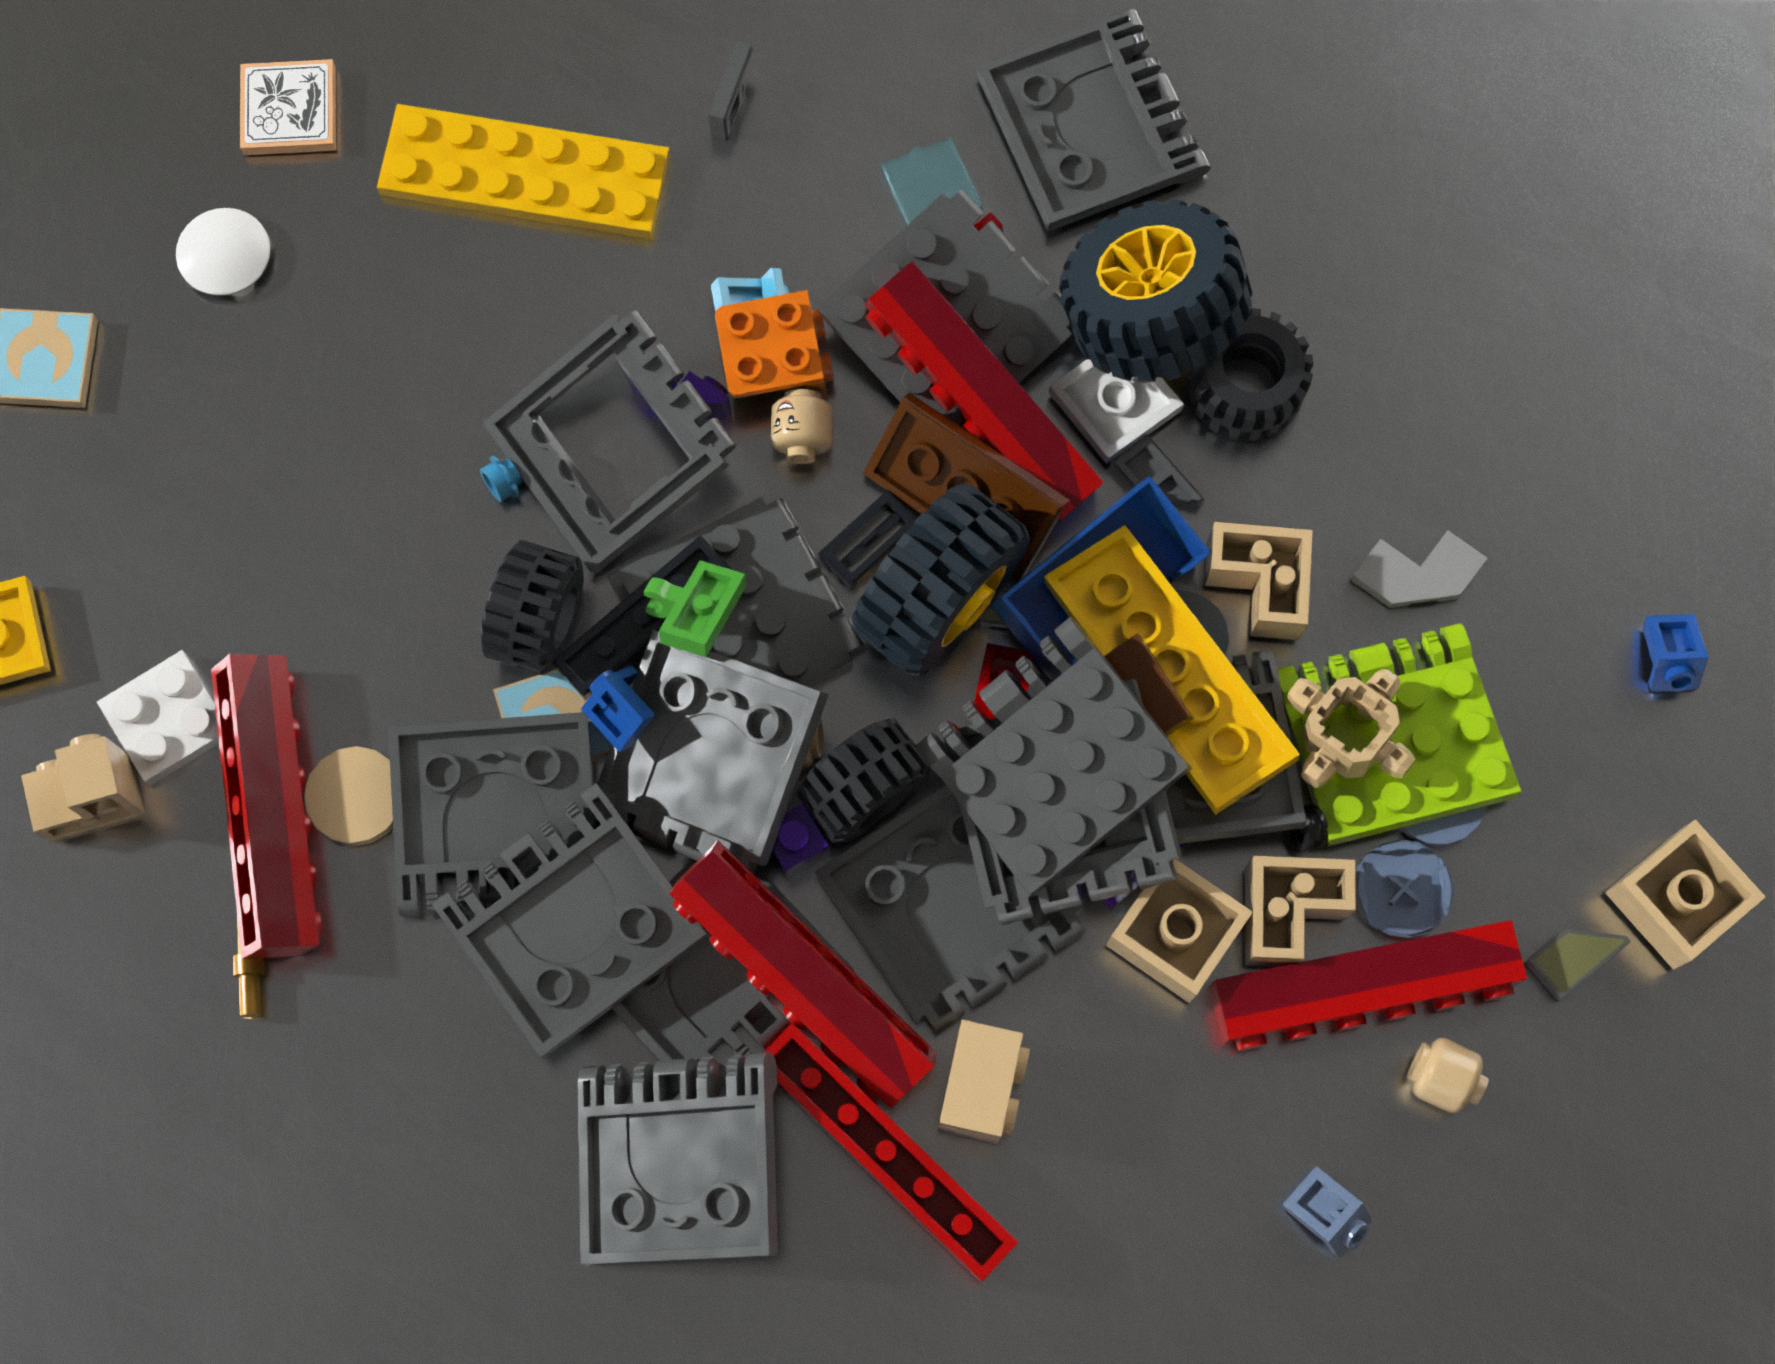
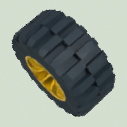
(1156, 290)
(940, 579)

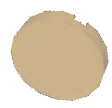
(351, 796)

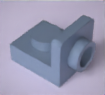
(1329, 1212)

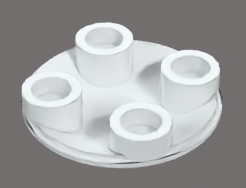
(223, 252)

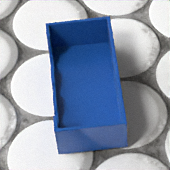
(1156, 524)

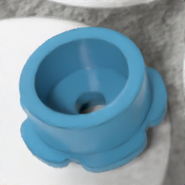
(501, 478)

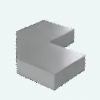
(1400, 581)

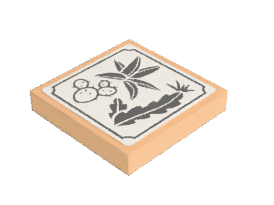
(288, 107)

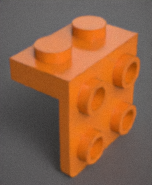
(773, 345)

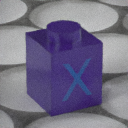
(798, 844)

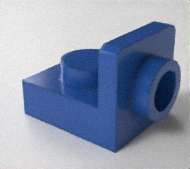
(1675, 651)
(617, 708)

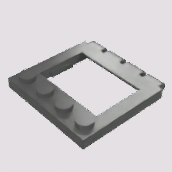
(556, 478)
(1101, 869)

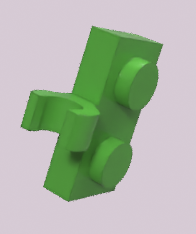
(698, 610)

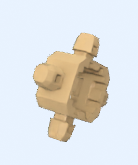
(1372, 702)

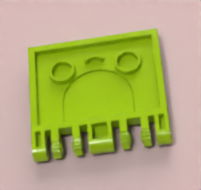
(1442, 723)

